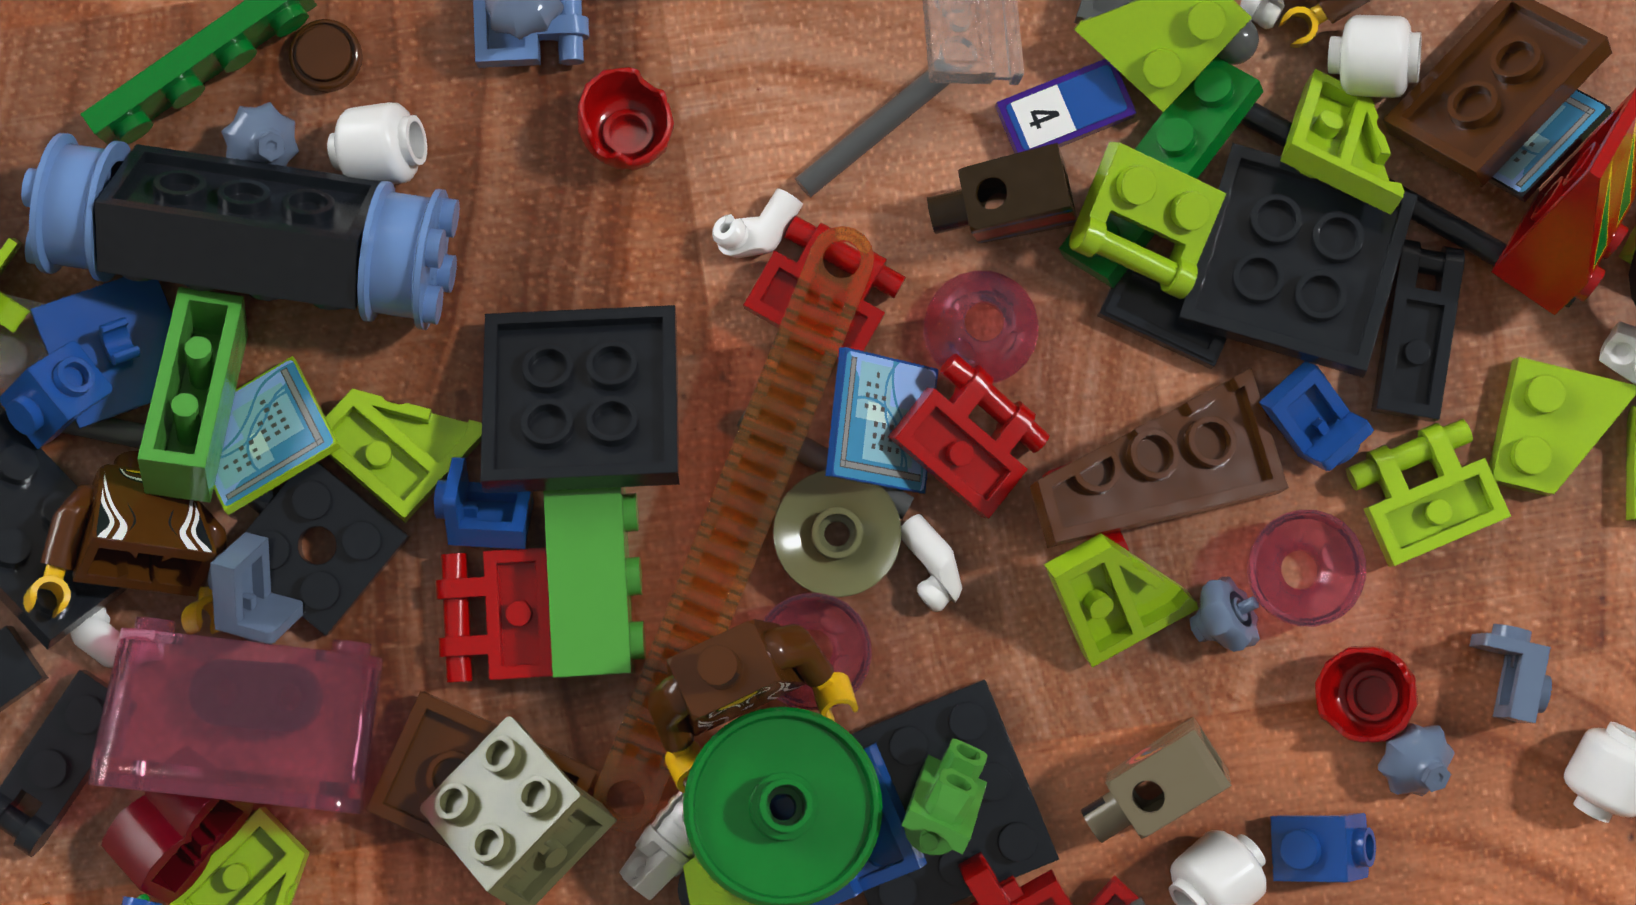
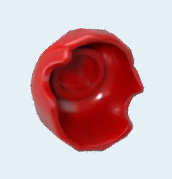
(624, 119)
(1366, 694)

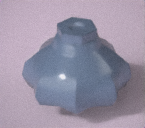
(522, 16)
(261, 136)
(1226, 616)
(1417, 760)

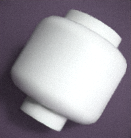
(1376, 56)
(378, 143)
(1604, 772)
(1219, 871)

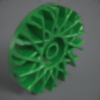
(832, 796)

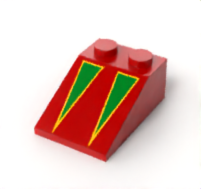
(1576, 217)

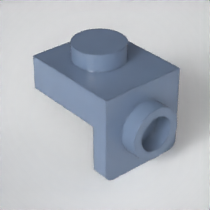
(244, 595)
(1523, 683)

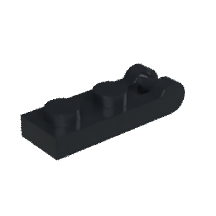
(1418, 333)
(54, 764)

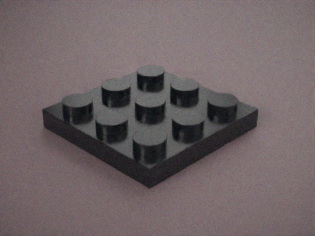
(1296, 265)
(580, 399)
(1008, 821)

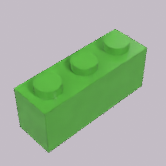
(193, 395)
(592, 582)

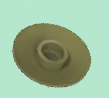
(842, 569)

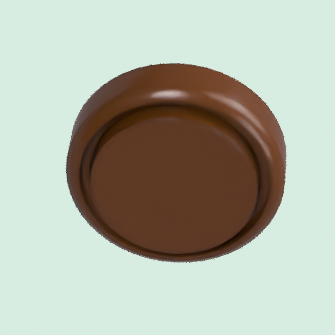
(325, 55)

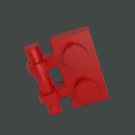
(779, 278)
(957, 449)
(515, 615)

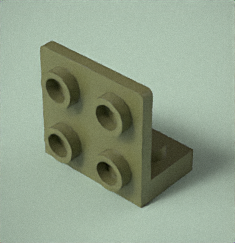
(515, 816)

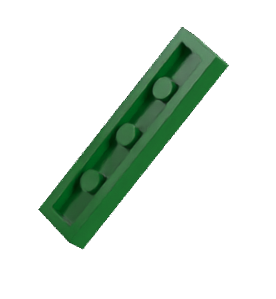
(181, 73)
(1184, 139)

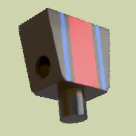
(1035, 202)

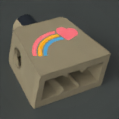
(1179, 763)

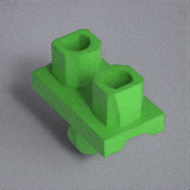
(946, 800)

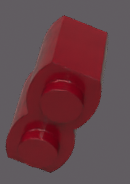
(169, 839)

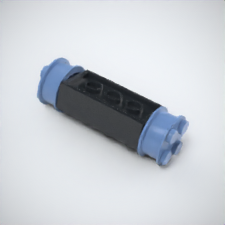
(240, 228)

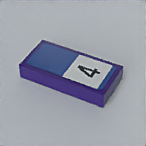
(1066, 108)

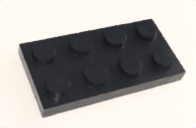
(29, 496)

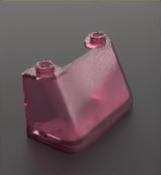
(238, 719)

